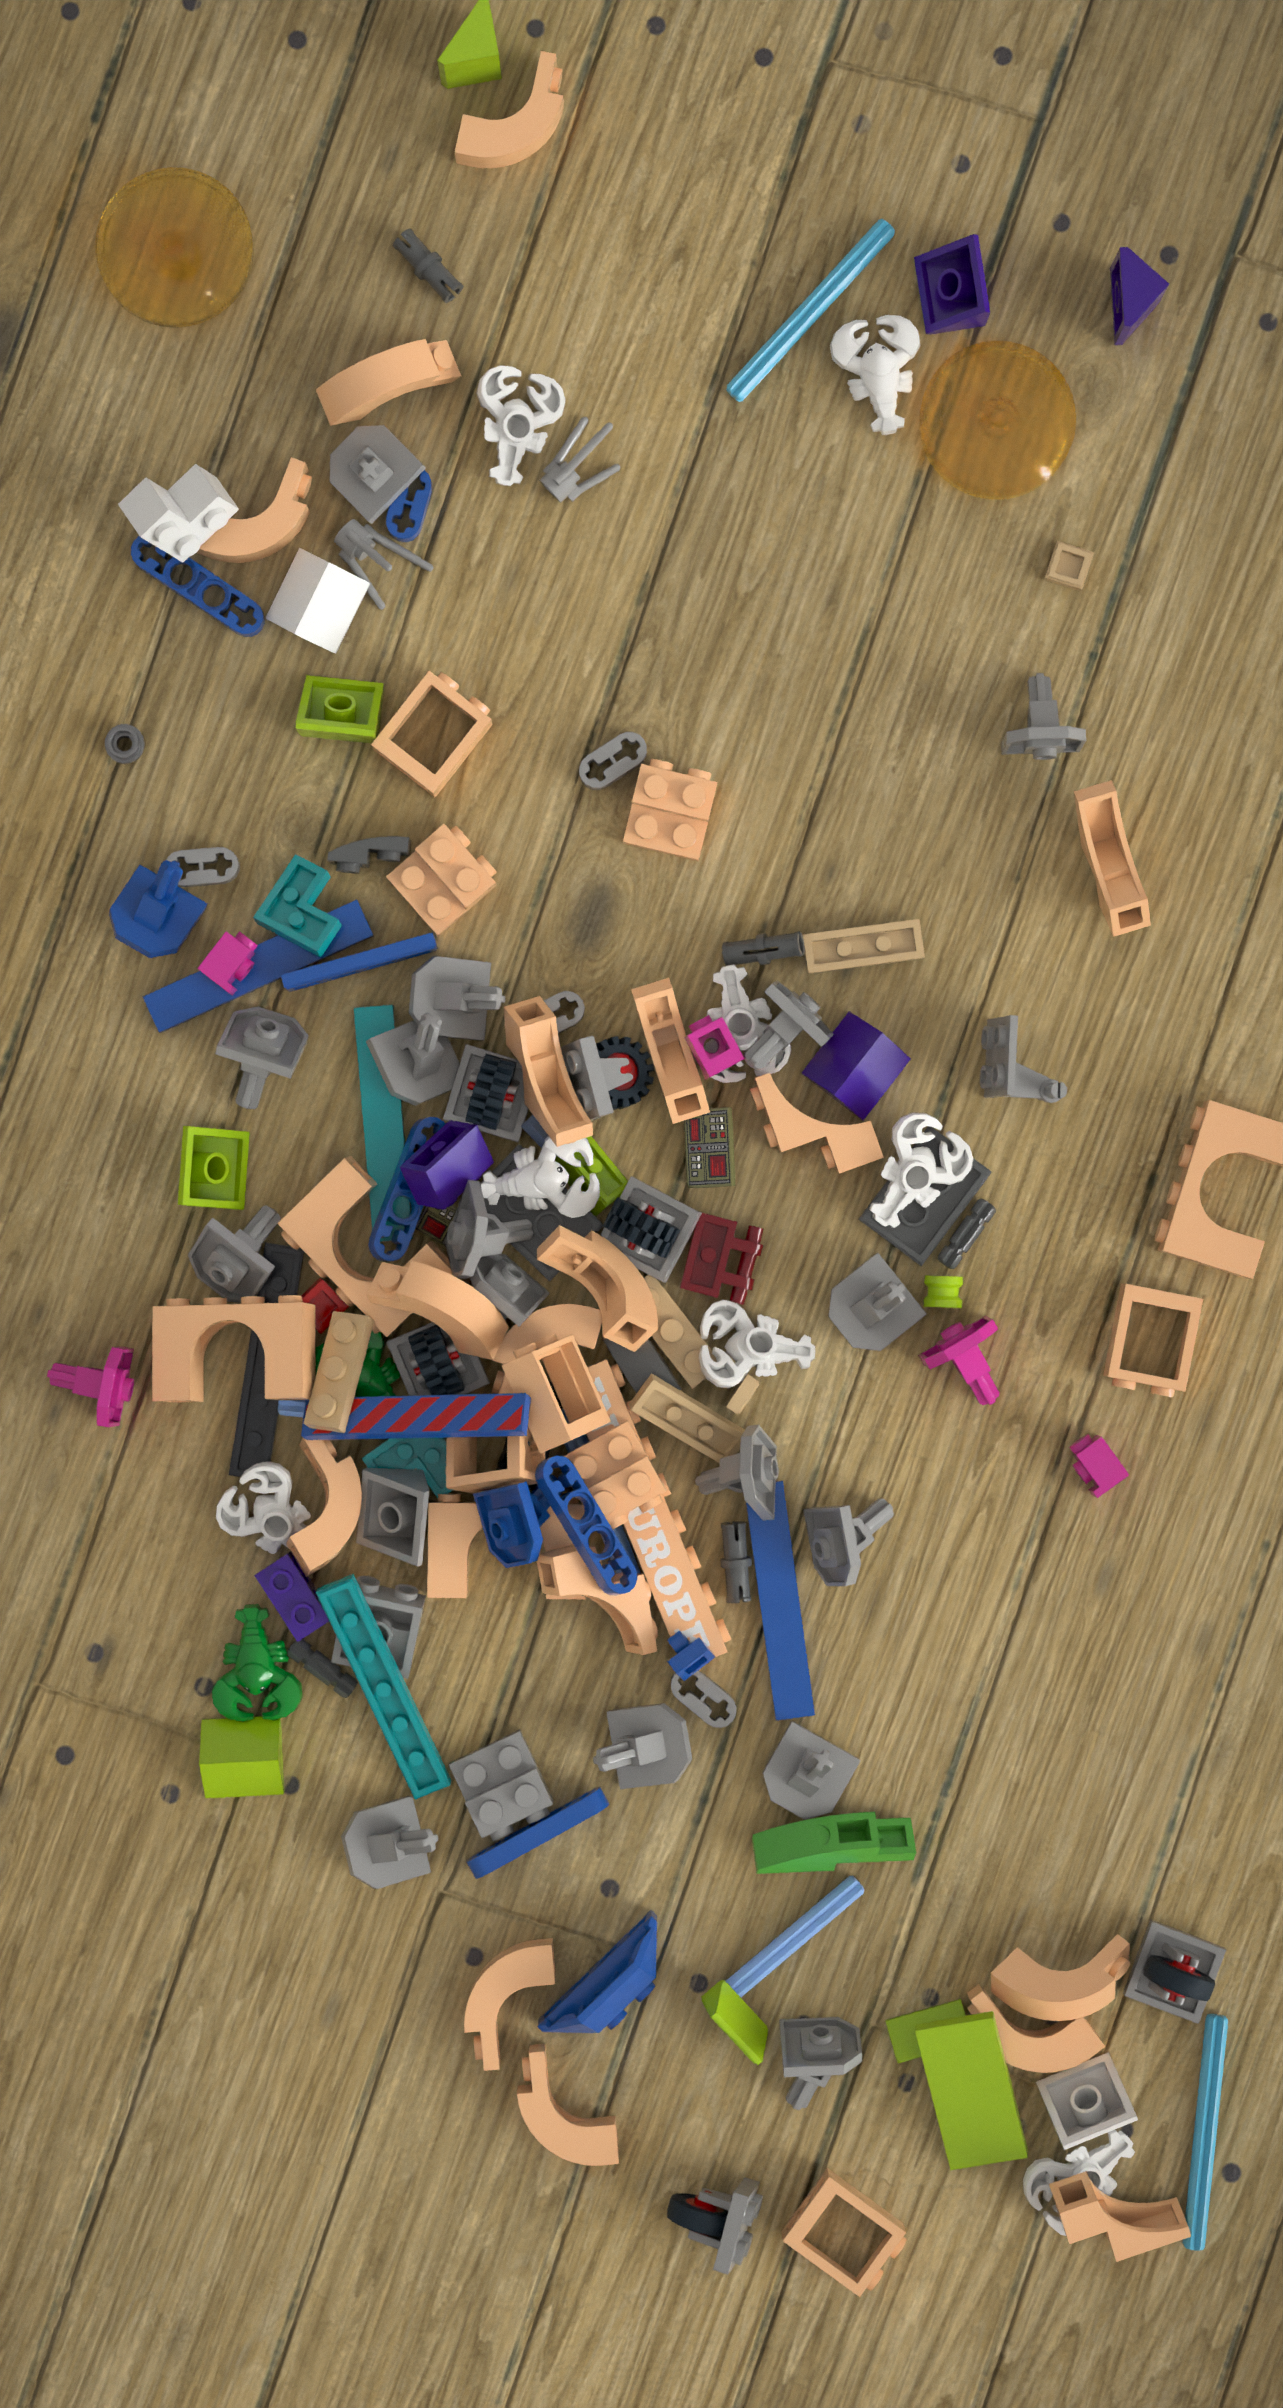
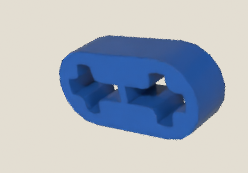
(417, 512)

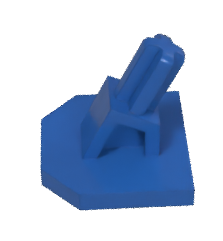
(155, 912)
(513, 1521)

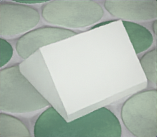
(317, 600)
(1086, 2101)

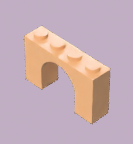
(316, 1227)
(1188, 1229)
(184, 1331)
(450, 1534)

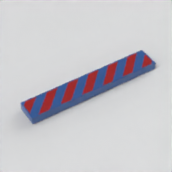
(431, 1417)

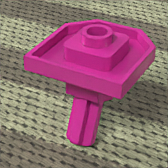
(961, 1347)
(109, 1385)

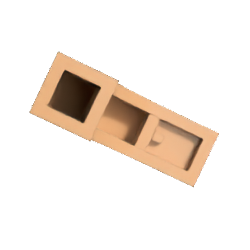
(517, 137)
(385, 376)
(271, 530)
(670, 1051)
(611, 1278)
(445, 1300)
(557, 1319)
(327, 1536)
(509, 1971)
(1061, 1994)
(1043, 2050)
(565, 2135)

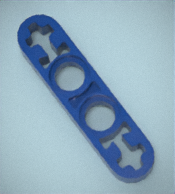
(195, 589)
(399, 1187)
(592, 1521)
(537, 1832)

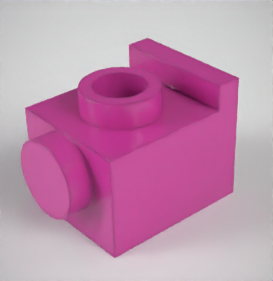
(229, 960)
(727, 1051)
(1097, 1464)

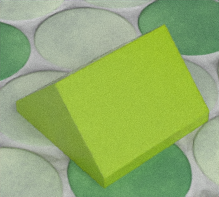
(472, 52)
(340, 709)
(213, 1168)
(241, 1757)

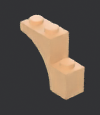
(1110, 859)
(546, 1083)
(789, 1128)
(565, 1573)
(1128, 2225)

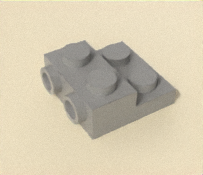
(398, 1617)
(502, 1785)

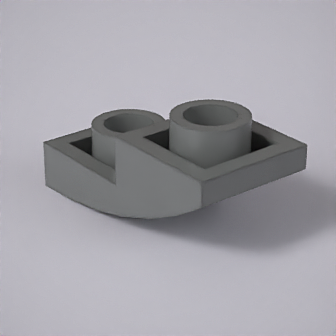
(358, 853)
(641, 1363)

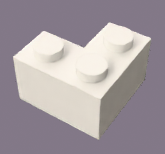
(183, 515)

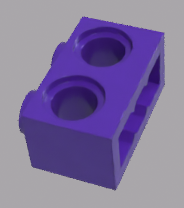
(293, 1596)

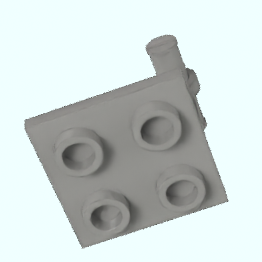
(1006, 1077)

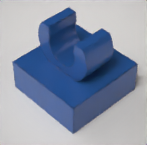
(689, 1655)

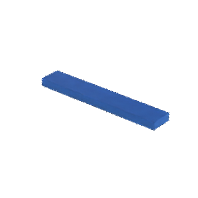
(272, 958)
(781, 1611)

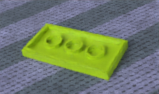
(971, 2090)

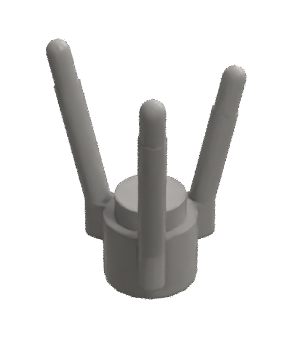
(562, 479)
(358, 542)

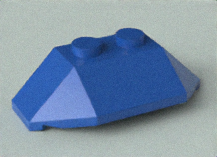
(608, 1985)

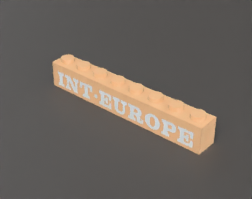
(657, 1537)

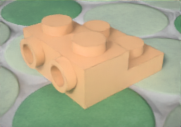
(670, 810)
(443, 878)
(618, 1473)

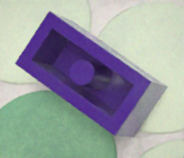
(446, 1163)

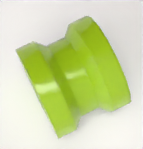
(943, 1291)

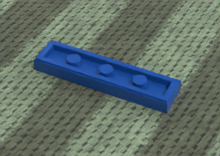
(359, 962)

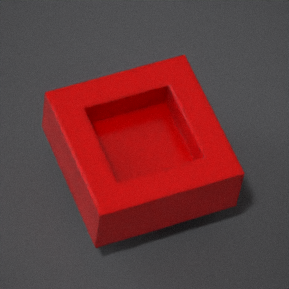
(325, 1303)

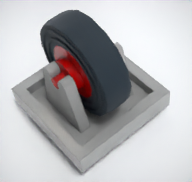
(1174, 1971)
(719, 2220)

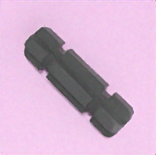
(966, 1233)
(322, 1668)

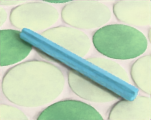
(810, 310)
(1205, 2130)

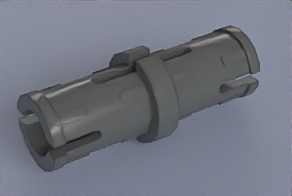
(428, 265)
(739, 951)
(736, 1562)

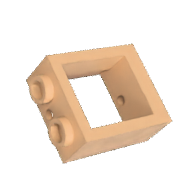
(407, 764)
(1128, 1379)
(571, 1383)
(462, 1464)
(813, 2207)

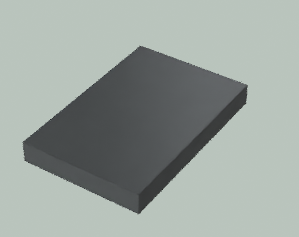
(542, 1221)
(924, 1227)

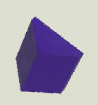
(953, 287)
(1134, 292)
(856, 1065)

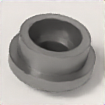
(124, 731)

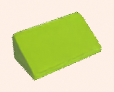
(610, 1178)
(737, 2020)
(902, 2028)

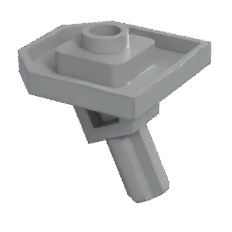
(372, 469)
(1043, 734)
(457, 994)
(797, 1015)
(264, 1045)
(415, 1060)
(479, 1234)
(232, 1261)
(508, 1287)
(873, 1306)
(750, 1472)
(839, 1538)
(646, 1747)
(807, 1772)
(387, 1844)
(814, 2052)

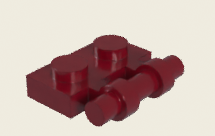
(709, 1257)

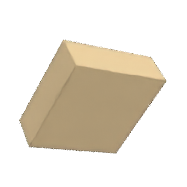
(1068, 566)
(741, 1394)

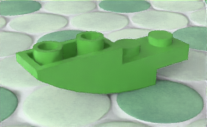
(833, 1839)

